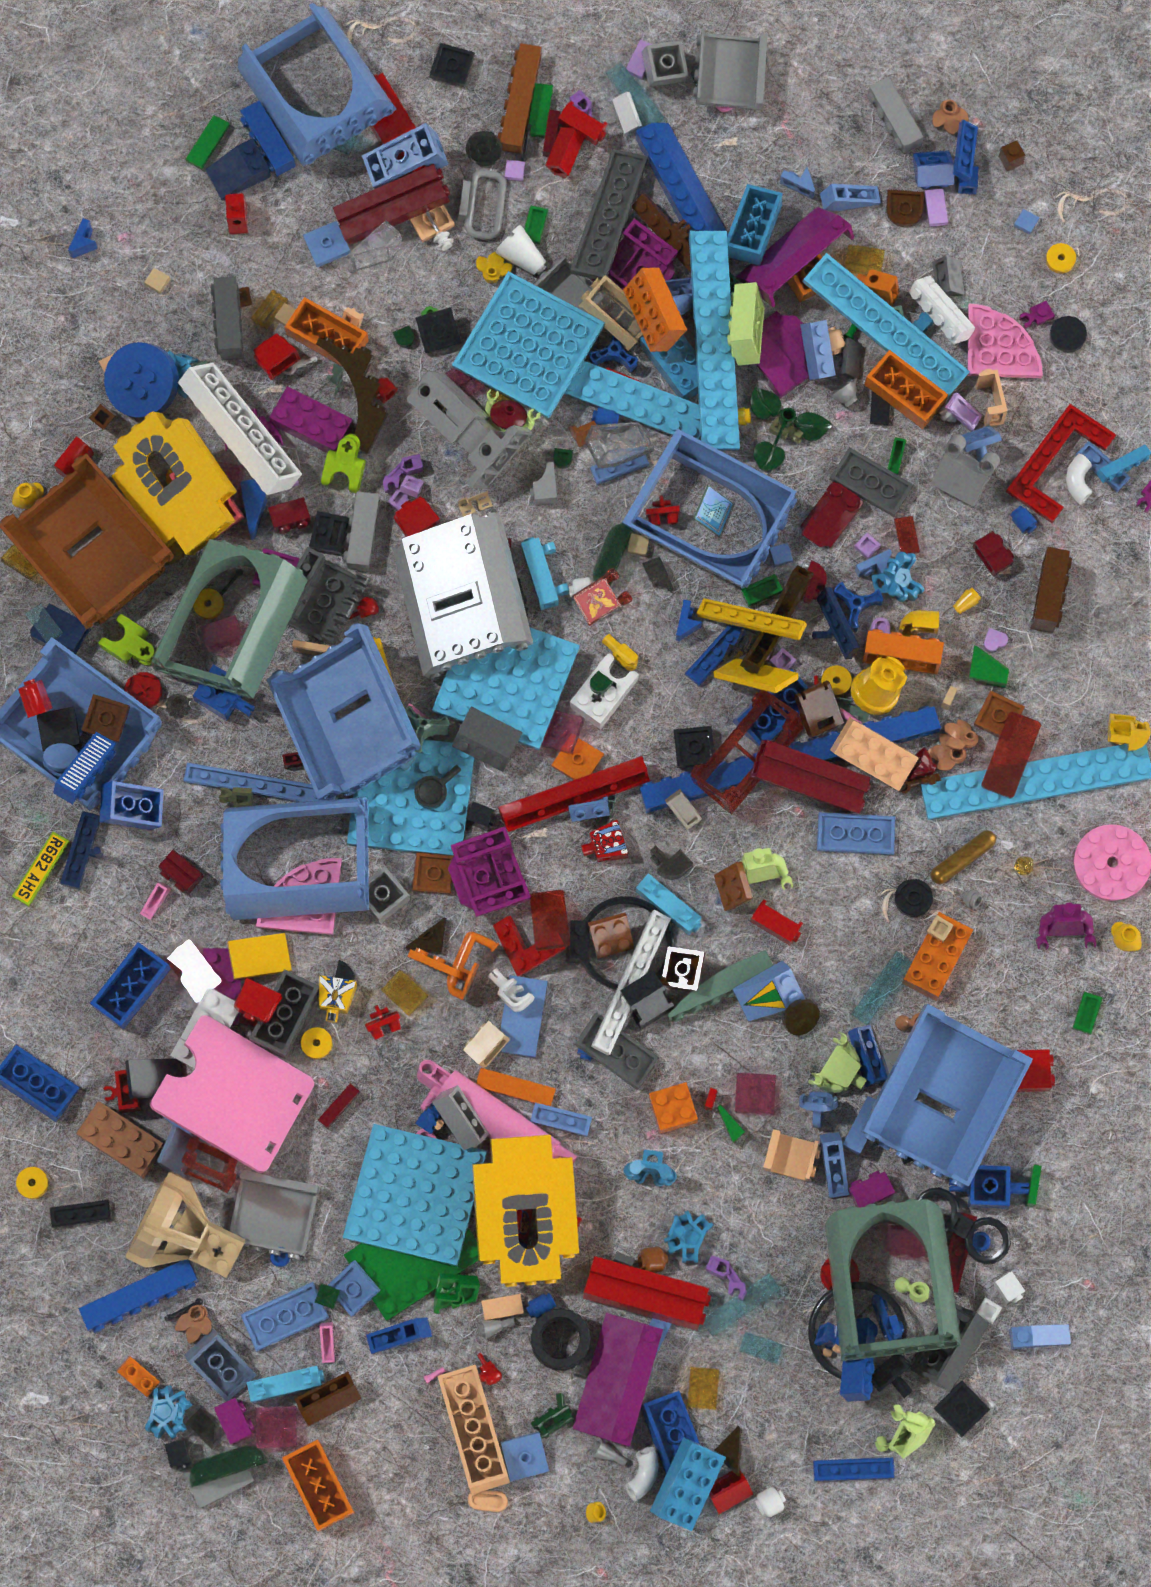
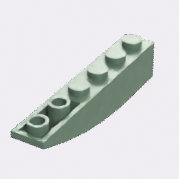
(721, 985)

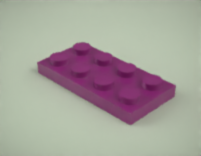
(220, 962)

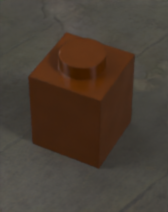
(1012, 155)
(102, 416)

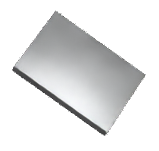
(217, 1489)

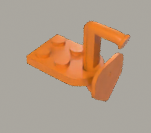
(457, 970)

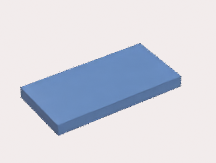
(856, 833)
(524, 1026)
(284, 1316)

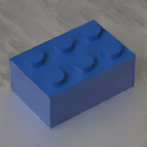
(131, 805)

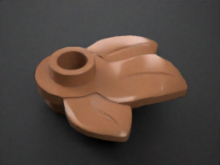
(949, 119)
(960, 735)
(945, 754)
(194, 1326)

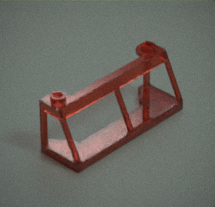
(735, 795)

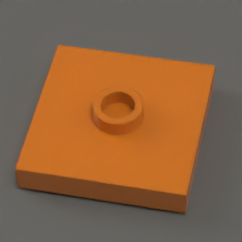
(580, 763)

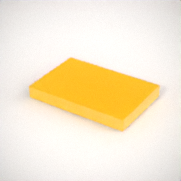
(259, 956)

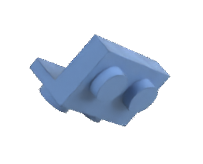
(589, 810)

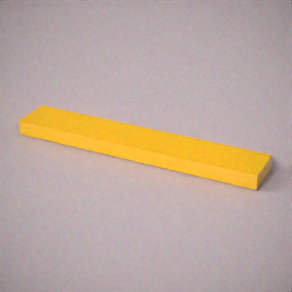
(751, 619)

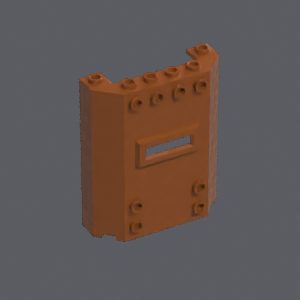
(108, 568)

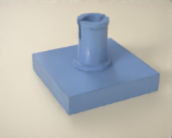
(979, 439)

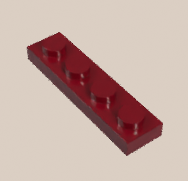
(958, 1256)

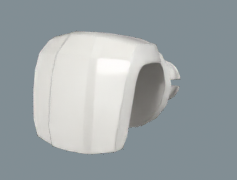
(508, 991)

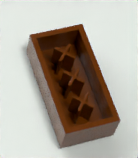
(1050, 590)

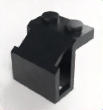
(647, 999)

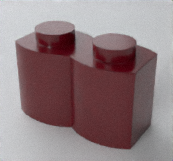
(993, 553)

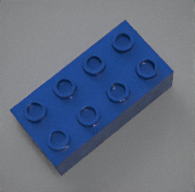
(130, 985)

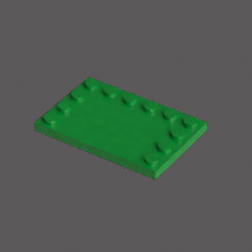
(405, 1277)

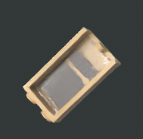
(611, 306)

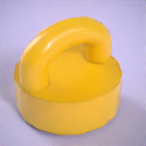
(595, 1512)

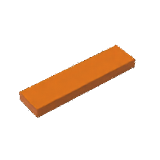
(515, 1087)

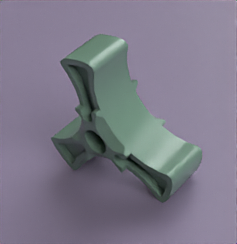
(427, 727)

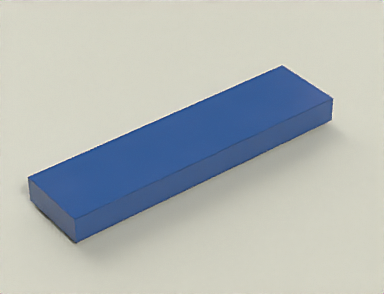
(965, 150)
(713, 655)
(853, 1469)

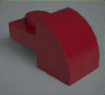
(818, 581)

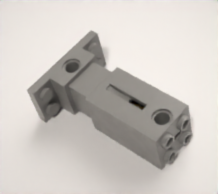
(467, 425)

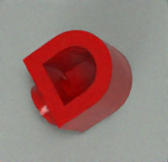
(387, 390)

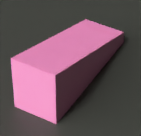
(155, 900)
(327, 1342)

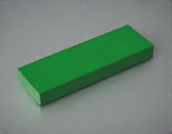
(540, 109)
(207, 142)

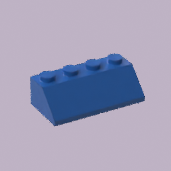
(771, 721)

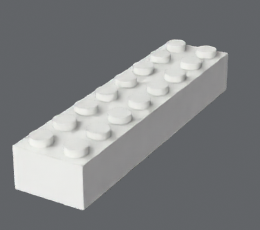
(239, 428)

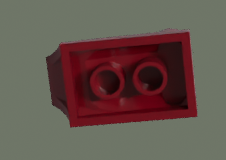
(831, 515)

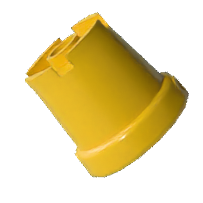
(879, 686)

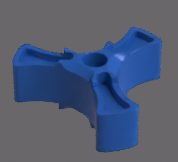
(615, 353)
(857, 603)

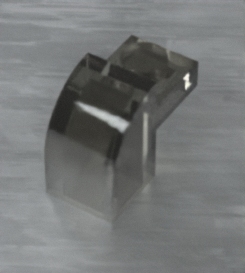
(670, 868)

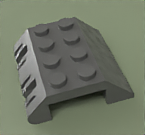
(326, 597)

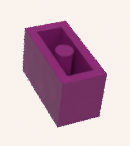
(871, 1190)
(234, 1421)

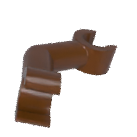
(931, 779)

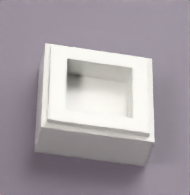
(988, 1310)

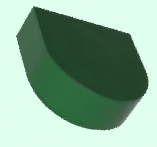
(404, 336)
(562, 458)
(600, 683)

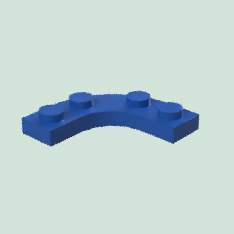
(889, 1325)

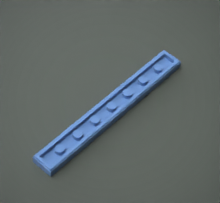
(260, 785)

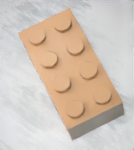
(874, 754)

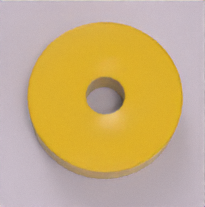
(1064, 251)
(214, 609)
(840, 673)
(320, 1051)
(24, 1178)

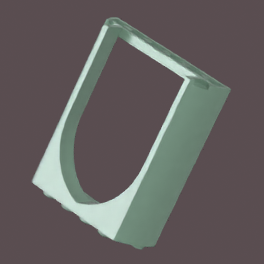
(279, 594)
(927, 1224)

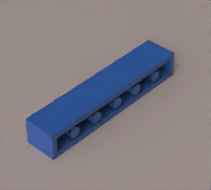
(138, 1295)

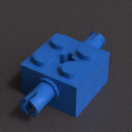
(221, 704)
(999, 1195)

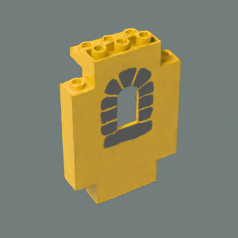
(191, 505)
(525, 1178)

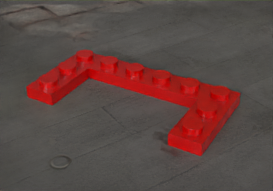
(1023, 485)

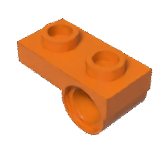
(138, 1376)

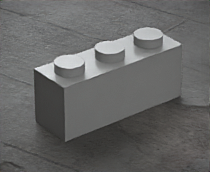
(460, 1117)

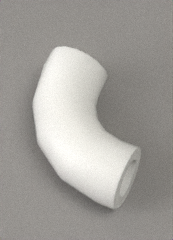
(1076, 478)
(646, 1474)

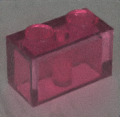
(221, 634)
(902, 1241)

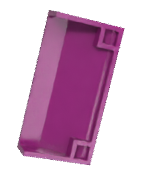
(795, 251)
(617, 1379)

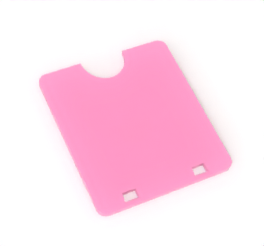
(235, 1095)

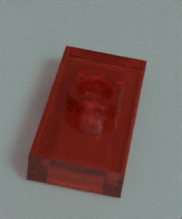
(906, 535)

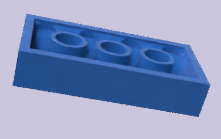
(37, 1083)
(668, 1424)

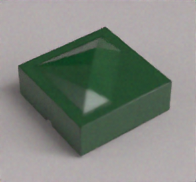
(327, 1296)

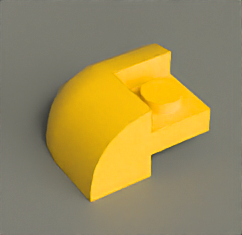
(919, 621)
(1128, 730)

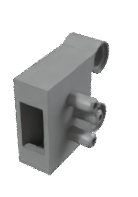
(961, 474)

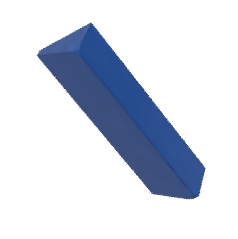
(868, 1052)

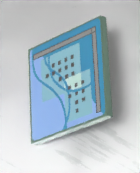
(713, 511)

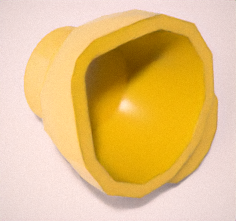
(27, 494)
(1126, 936)

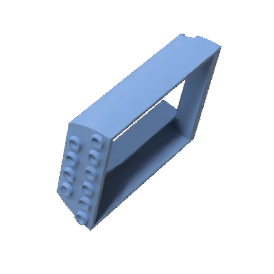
(309, 135)
(765, 495)
(254, 900)

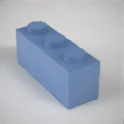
(818, 350)

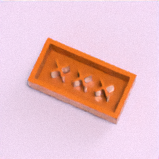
(654, 309)
(314, 322)
(906, 389)
(911, 651)
(937, 960)
(318, 1485)

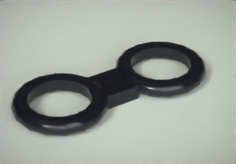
(966, 1227)

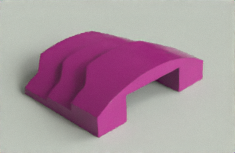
(640, 250)
(783, 353)
(487, 873)

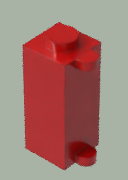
(586, 125)
(564, 151)
(776, 924)

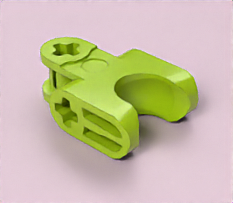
(345, 461)
(131, 645)

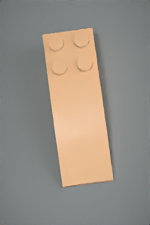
(473, 1429)

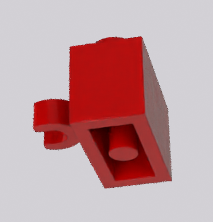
(122, 1093)

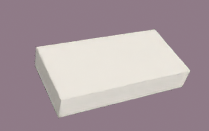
(626, 112)

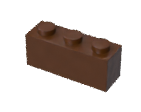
(328, 1398)

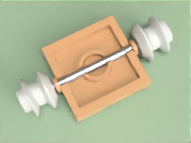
(434, 224)

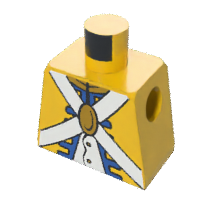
(335, 996)

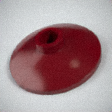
(508, 413)

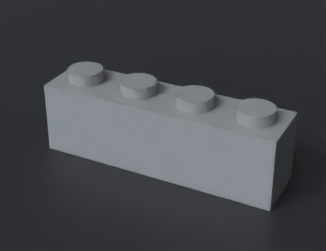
(895, 115)
(362, 531)

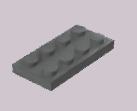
(871, 482)
(627, 1059)

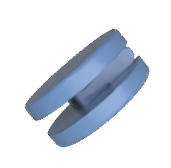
(57, 758)

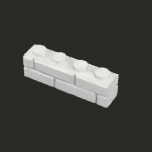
(942, 310)

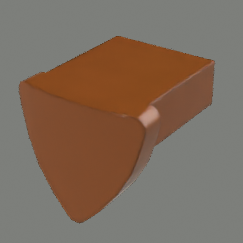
(580, 433)

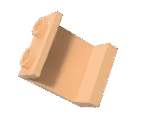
(996, 414)
(791, 1156)

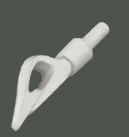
(301, 363)

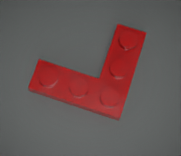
(521, 958)

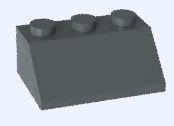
(487, 739)

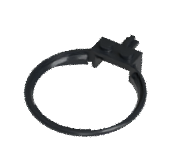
(579, 937)
(891, 1369)

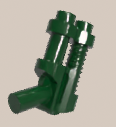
(560, 1415)

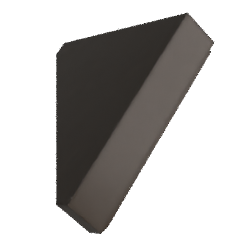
(431, 939)
(731, 1449)

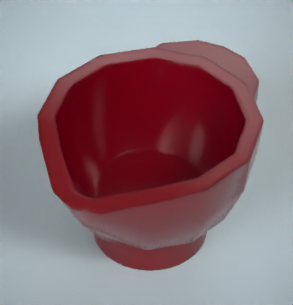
(923, 766)

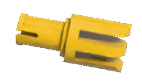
(621, 653)

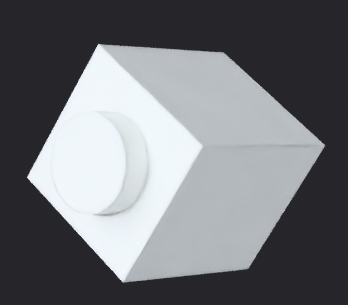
(1009, 1288)

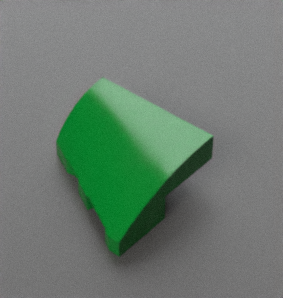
(987, 669)
(455, 1290)

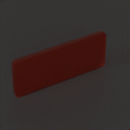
(1011, 755)
(549, 920)

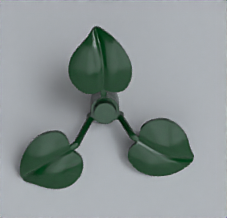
(767, 403)

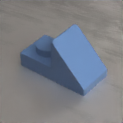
(801, 185)
(876, 563)

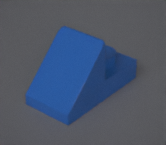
(80, 243)
(687, 626)

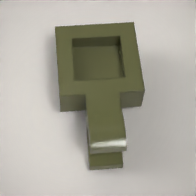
(793, 433)
(239, 796)

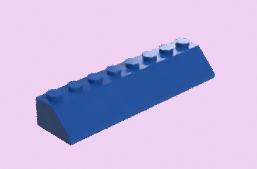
(677, 178)

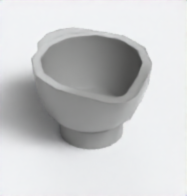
(846, 393)

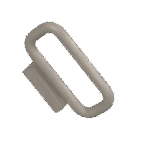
(467, 203)

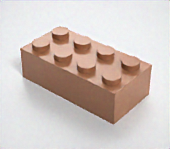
(120, 1140)

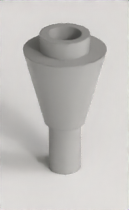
(490, 1327)
(604, 1451)

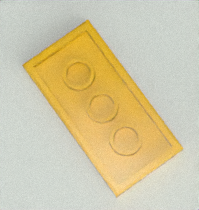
(768, 678)

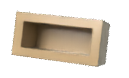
(486, 1044)

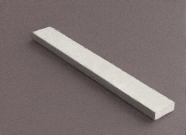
(637, 967)

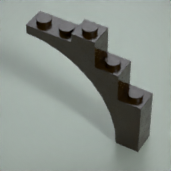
(356, 365)
(786, 606)

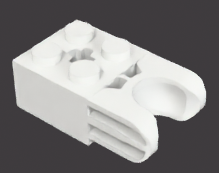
(600, 712)

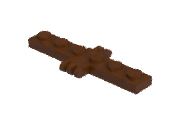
(659, 223)

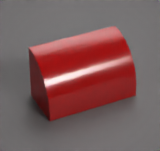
(75, 449)
(729, 1491)

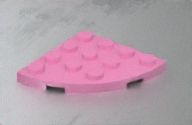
(1000, 345)
(316, 872)

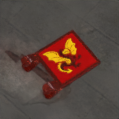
(599, 599)

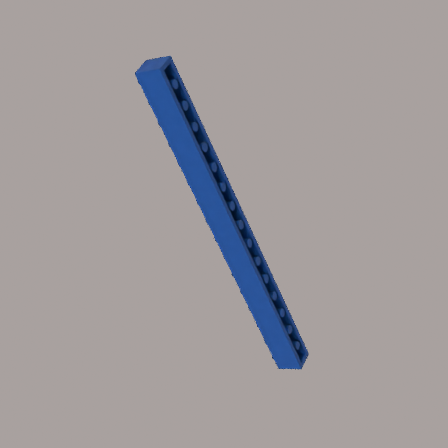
(897, 729)

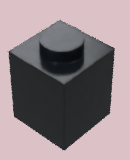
(481, 816)
(178, 1454)

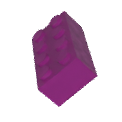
(310, 420)

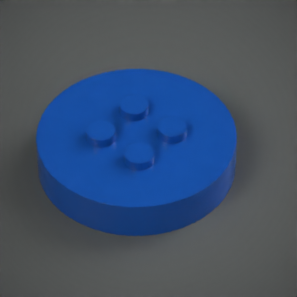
(141, 379)

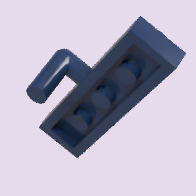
(838, 624)
(81, 850)

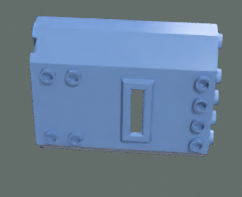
(72, 684)
(361, 745)
(958, 1071)

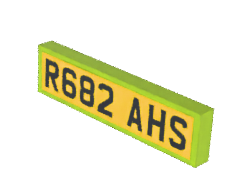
(40, 869)

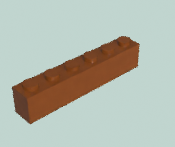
(520, 97)

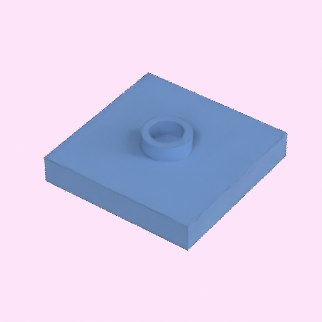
(326, 244)
(355, 1288)
(524, 1456)

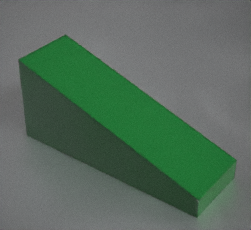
(896, 455)
(731, 1125)

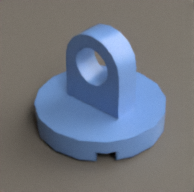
(818, 1103)

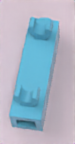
(539, 572)
(669, 904)
(285, 1384)

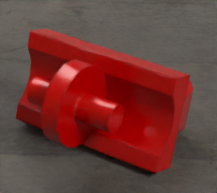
(671, 512)
(391, 1019)

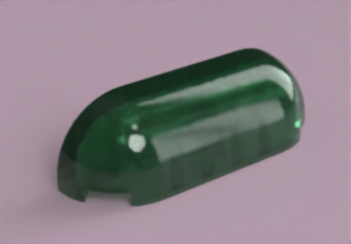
(612, 550)
(226, 1464)

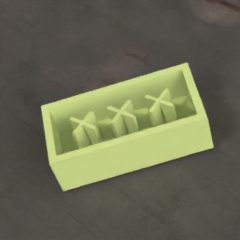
(746, 323)

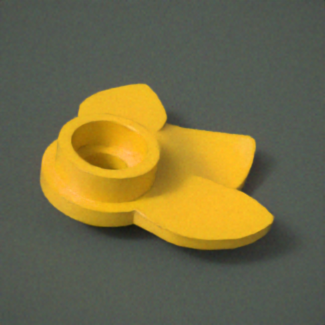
(492, 264)

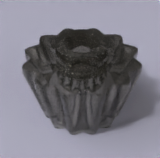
(180, 711)

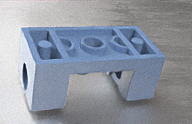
(420, 148)

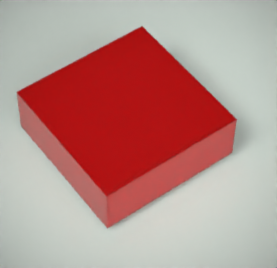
(711, 1099)

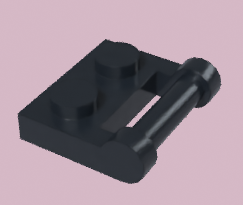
(323, 531)

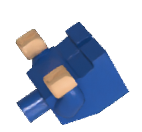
(430, 1119)
(828, 1336)

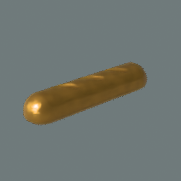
(963, 857)

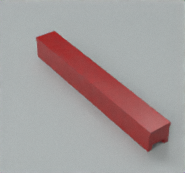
(581, 790)

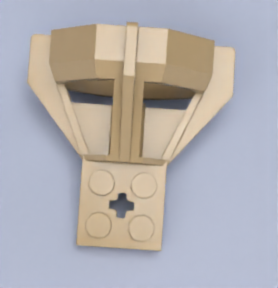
(192, 1233)

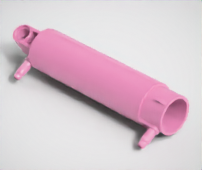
(495, 1115)

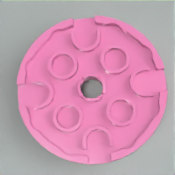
(1106, 881)

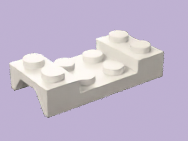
(213, 1005)

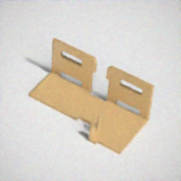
(480, 502)

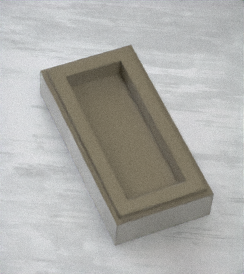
(683, 809)

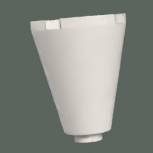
(522, 252)

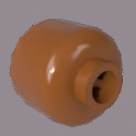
(652, 1259)

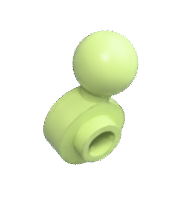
(917, 1291)

